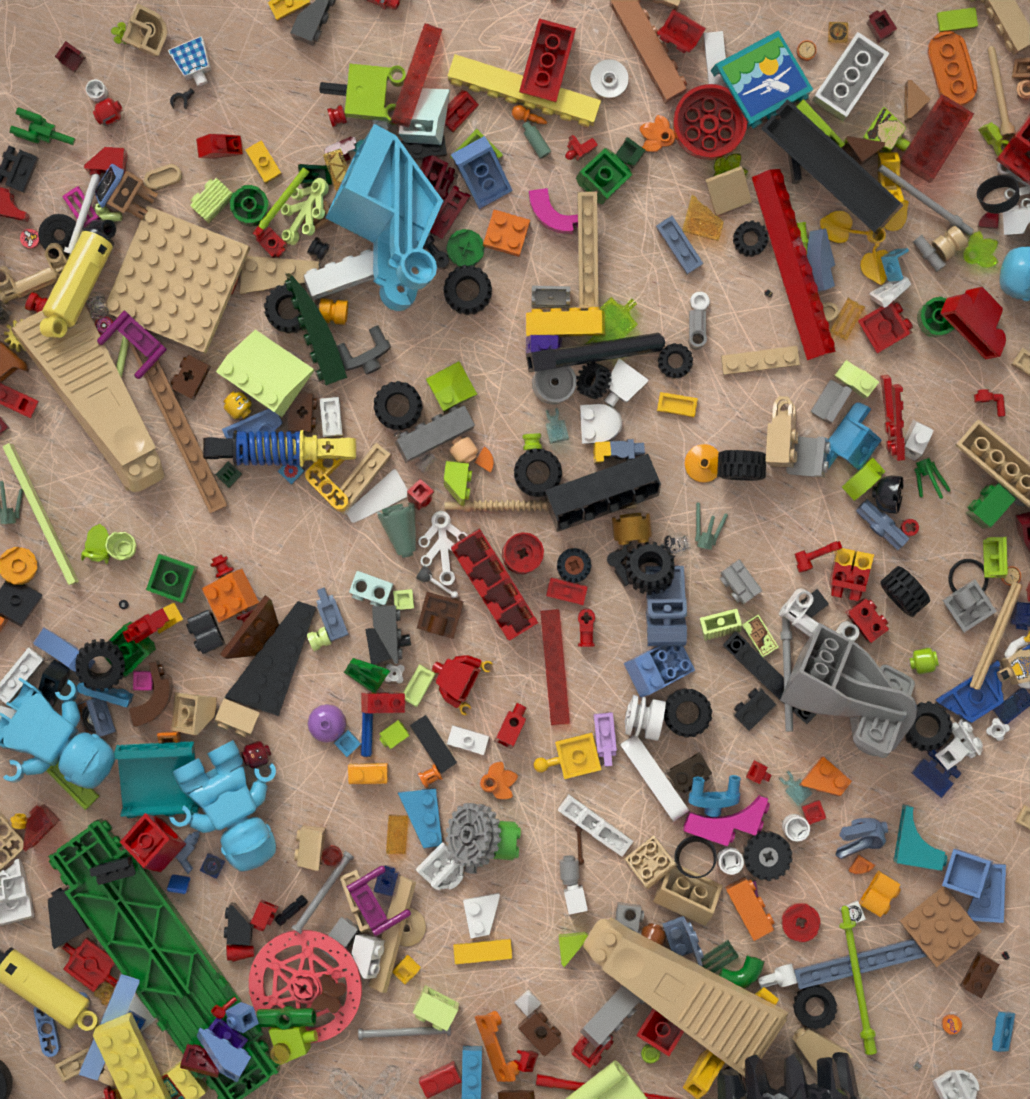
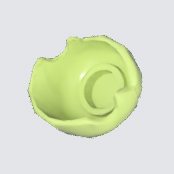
(121, 546)

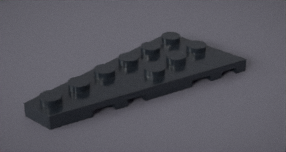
(271, 671)

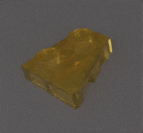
(701, 221)

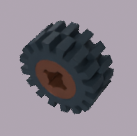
(568, 565)

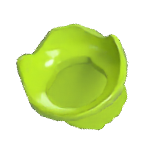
(95, 544)

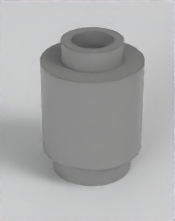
(569, 870)

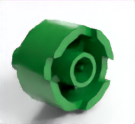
(242, 198)
(927, 321)

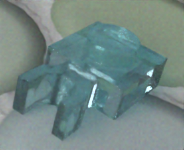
(556, 429)
(794, 790)

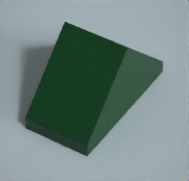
(315, 172)

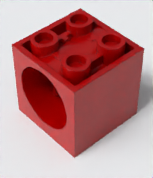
(152, 843)

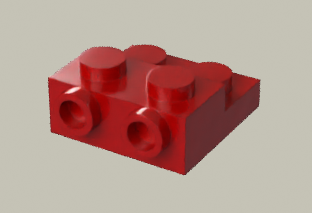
(886, 326)

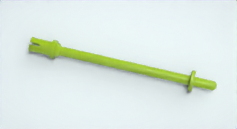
(867, 1033)

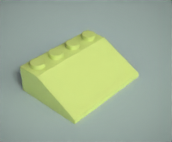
(266, 372)

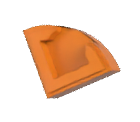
(485, 460)
(861, 865)

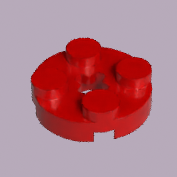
(802, 911)

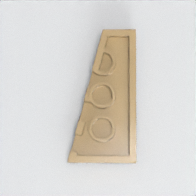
(267, 273)

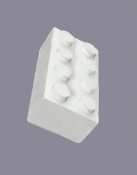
(850, 76)

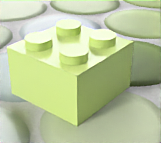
(435, 1008)

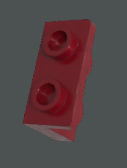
(198, 1060)

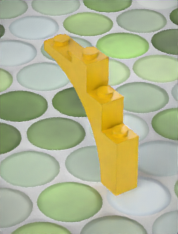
(709, 1064)

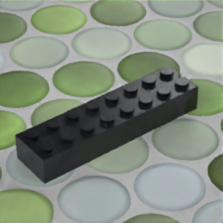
(832, 167)

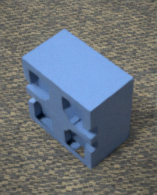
(967, 873)

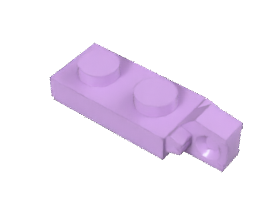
(605, 736)

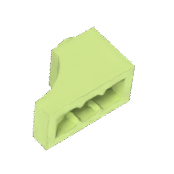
(856, 379)

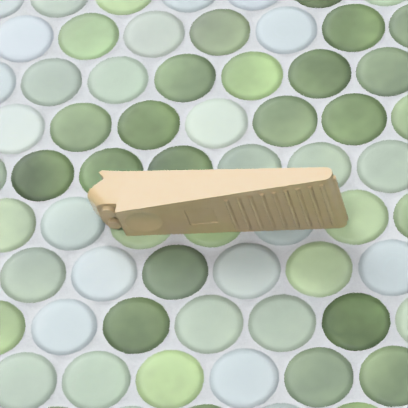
(95, 395)
(696, 1000)

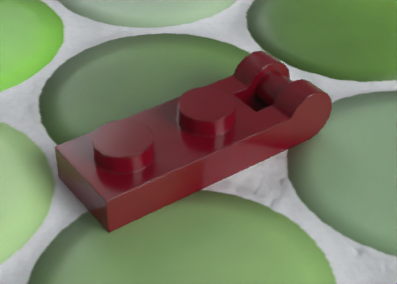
(449, 212)

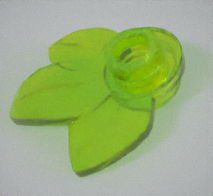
(731, 162)
(983, 250)

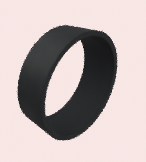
(998, 182)
(682, 844)

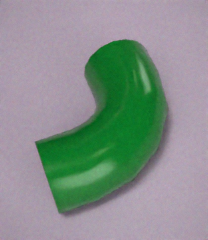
(747, 974)

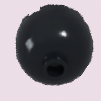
(888, 493)

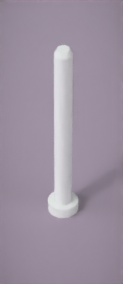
(83, 213)

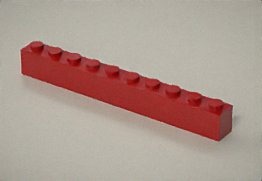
(793, 264)

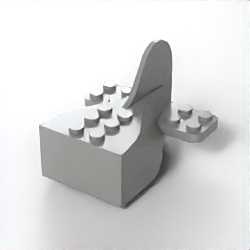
(843, 680)

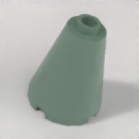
(400, 527)

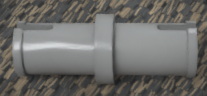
(929, 253)

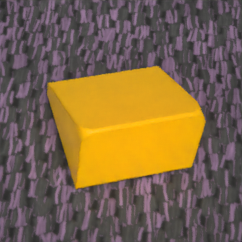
(406, 969)

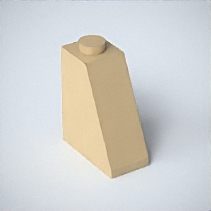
(816, 1045)

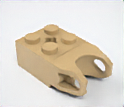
(782, 435)

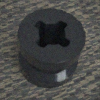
(318, 248)

